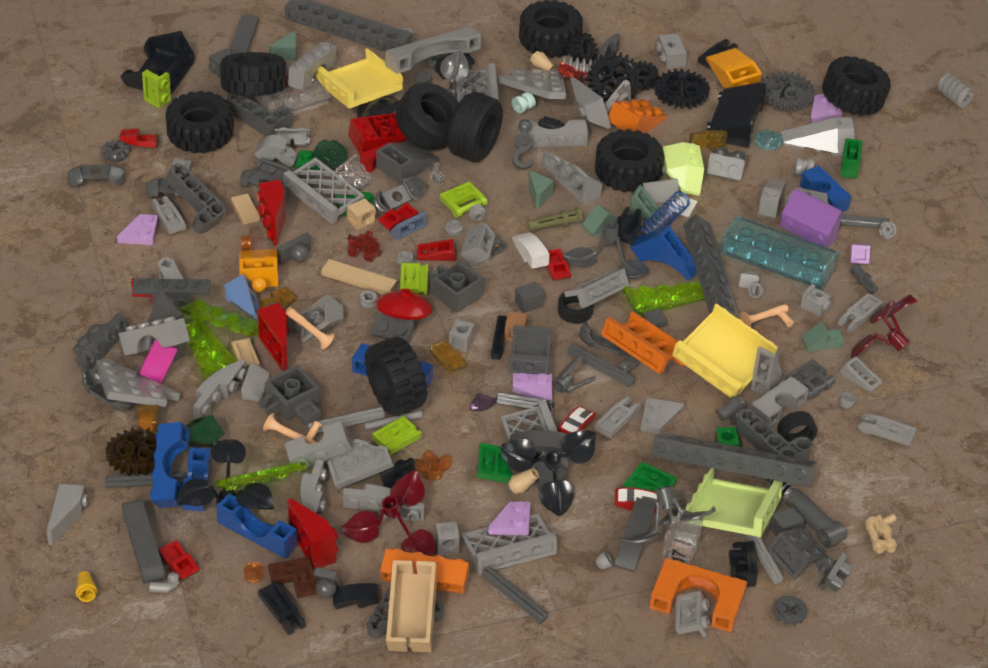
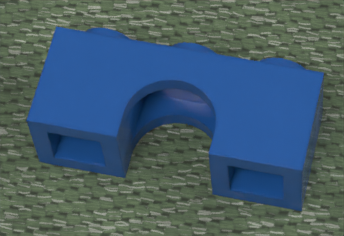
(819, 180)
(199, 467)

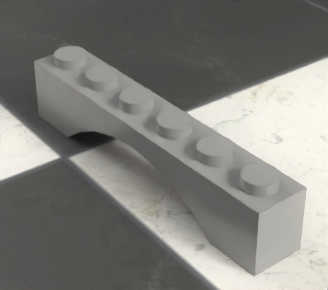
(406, 56)

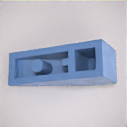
(242, 295)

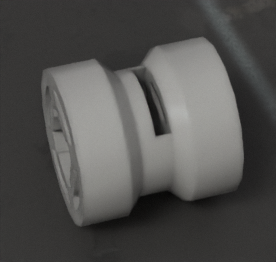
(802, 165)

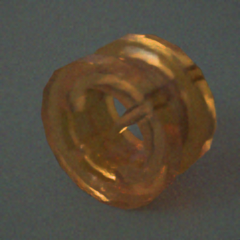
(245, 242)
(253, 578)

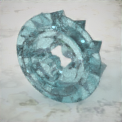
(773, 143)

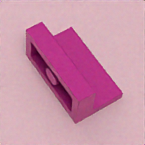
(157, 361)

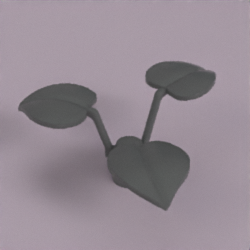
(454, 68)
(586, 257)
(666, 501)

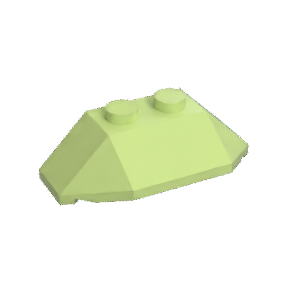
(685, 164)

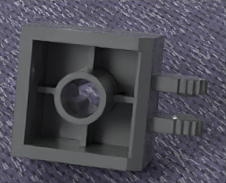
(456, 285)
(288, 391)

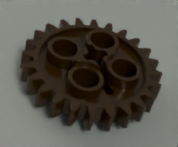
(124, 449)

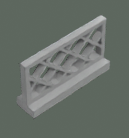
(489, 80)
(313, 197)
(543, 416)
(510, 552)

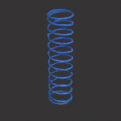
(688, 203)

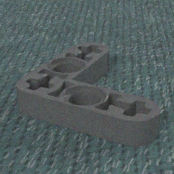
(378, 616)

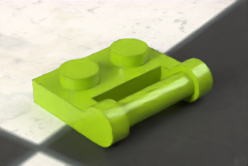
(461, 195)

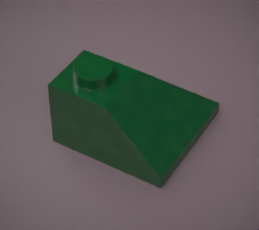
(204, 431)

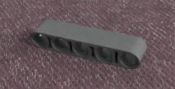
(143, 541)

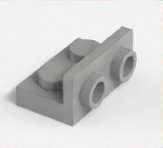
(692, 613)

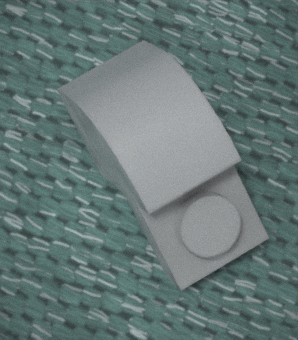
(275, 147)

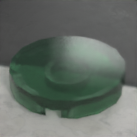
(330, 153)

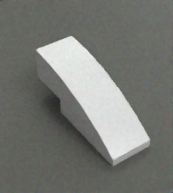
(531, 249)

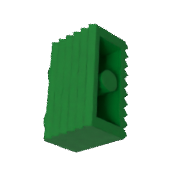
(851, 158)

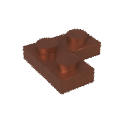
(296, 571)

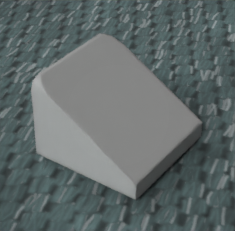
(748, 278)

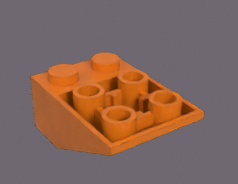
(635, 115)

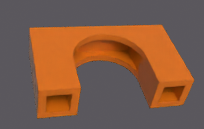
(680, 576)

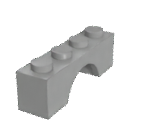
(303, 70)
(570, 135)
(168, 334)

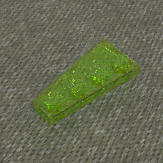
(663, 296)
(202, 311)
(207, 349)
(262, 476)

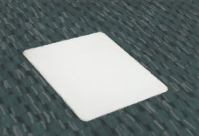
(688, 210)

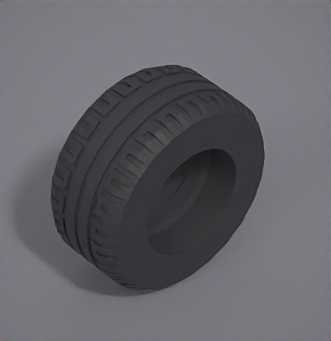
(414, 122)
(475, 127)

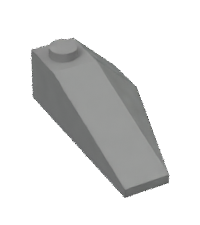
(590, 104)
(821, 135)
(573, 178)

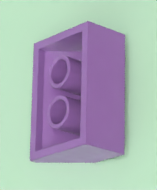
(811, 219)

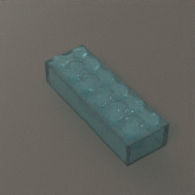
(779, 252)

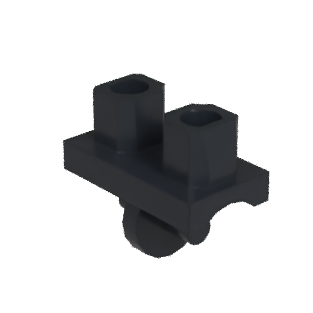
(400, 469)

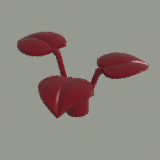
(895, 336)
(407, 490)

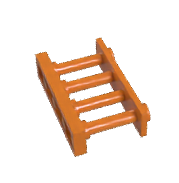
(642, 341)

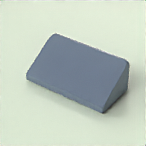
(409, 226)

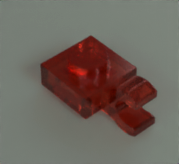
(567, 71)

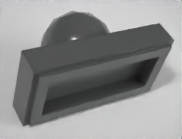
(295, 249)
(327, 582)

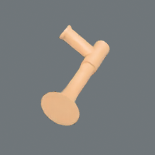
(779, 310)
(324, 339)
(272, 424)

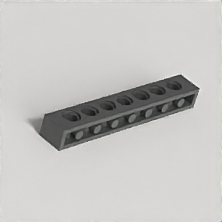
(346, 25)
(709, 265)
(734, 459)

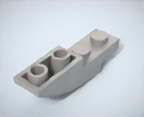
(218, 385)
(312, 488)
(372, 498)

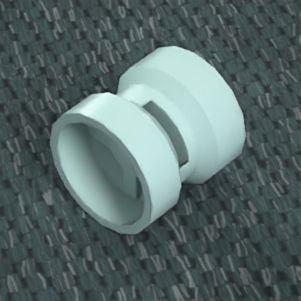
(523, 102)

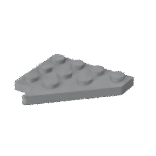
(537, 82)
(129, 386)

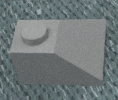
(322, 315)

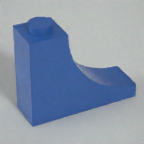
(667, 248)

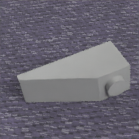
(771, 197)
(766, 372)
(66, 510)

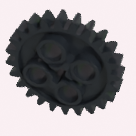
(609, 65)
(669, 88)

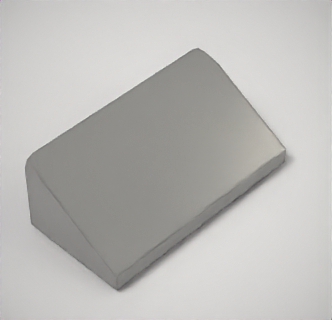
(662, 190)
(254, 383)

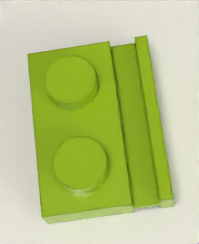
(414, 277)
(397, 435)

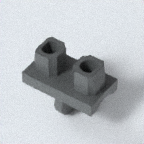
(831, 568)

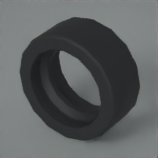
(571, 315)
(794, 420)

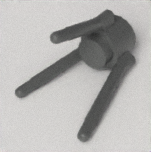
(564, 381)

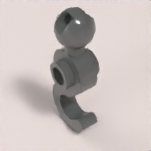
(523, 144)

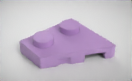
(823, 109)
(140, 230)
(533, 385)
(512, 520)

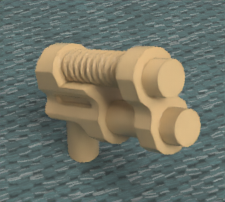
(878, 528)

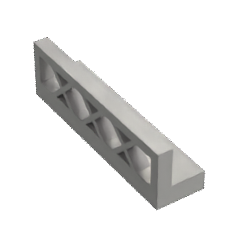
(599, 287)

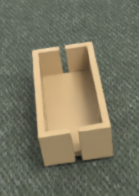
(411, 606)

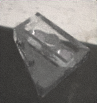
(354, 173)

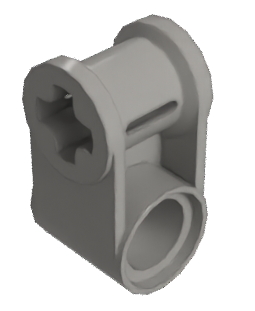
(168, 269)

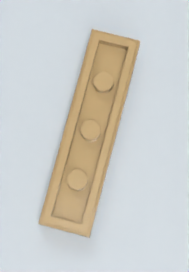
(358, 277)

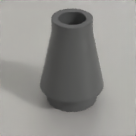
(731, 407)

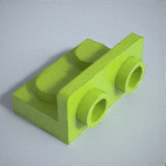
(156, 88)

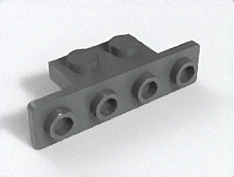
(177, 289)
(98, 341)

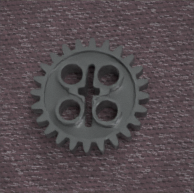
(797, 95)

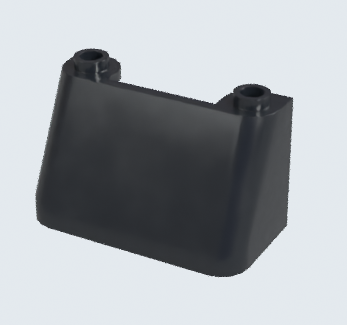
(165, 54)
(738, 112)

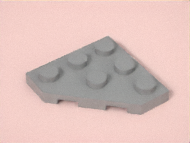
(359, 463)

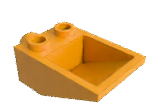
(734, 68)
(260, 268)

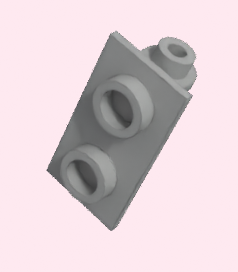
(300, 135)

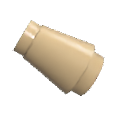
(541, 61)
(522, 481)

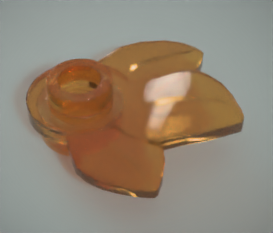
(432, 466)

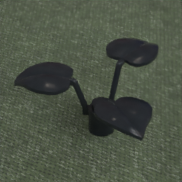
(198, 493)
(557, 495)

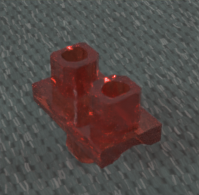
(366, 244)

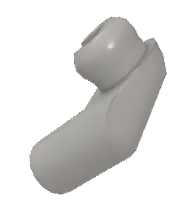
(167, 586)

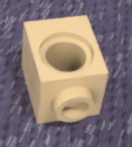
(361, 214)

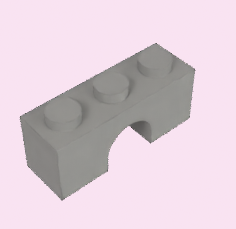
(787, 393)
(334, 443)

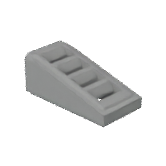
(853, 367)

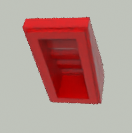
(368, 158)
(443, 251)

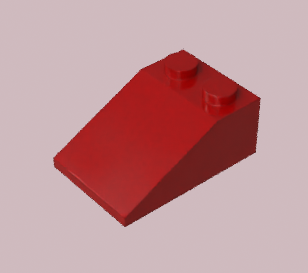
(273, 333)
(314, 534)

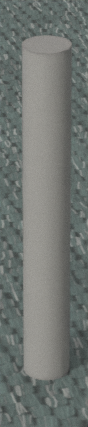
(383, 422)

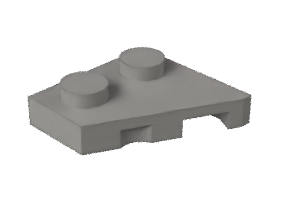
(623, 92)
(659, 414)

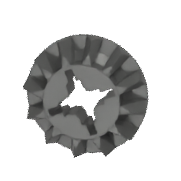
(121, 152)
(790, 603)

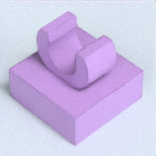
(860, 253)

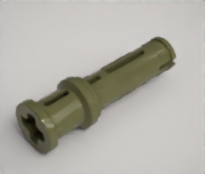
(562, 218)

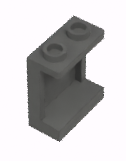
(530, 350)

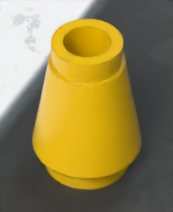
(85, 587)

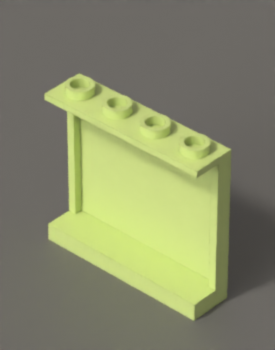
(737, 505)

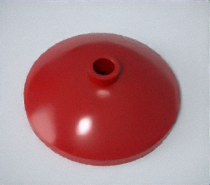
(404, 305)

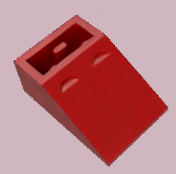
(374, 131)
(272, 208)

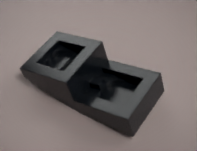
(360, 593)

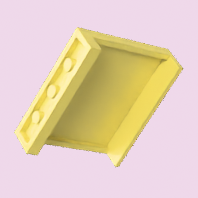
(360, 80)
(723, 351)

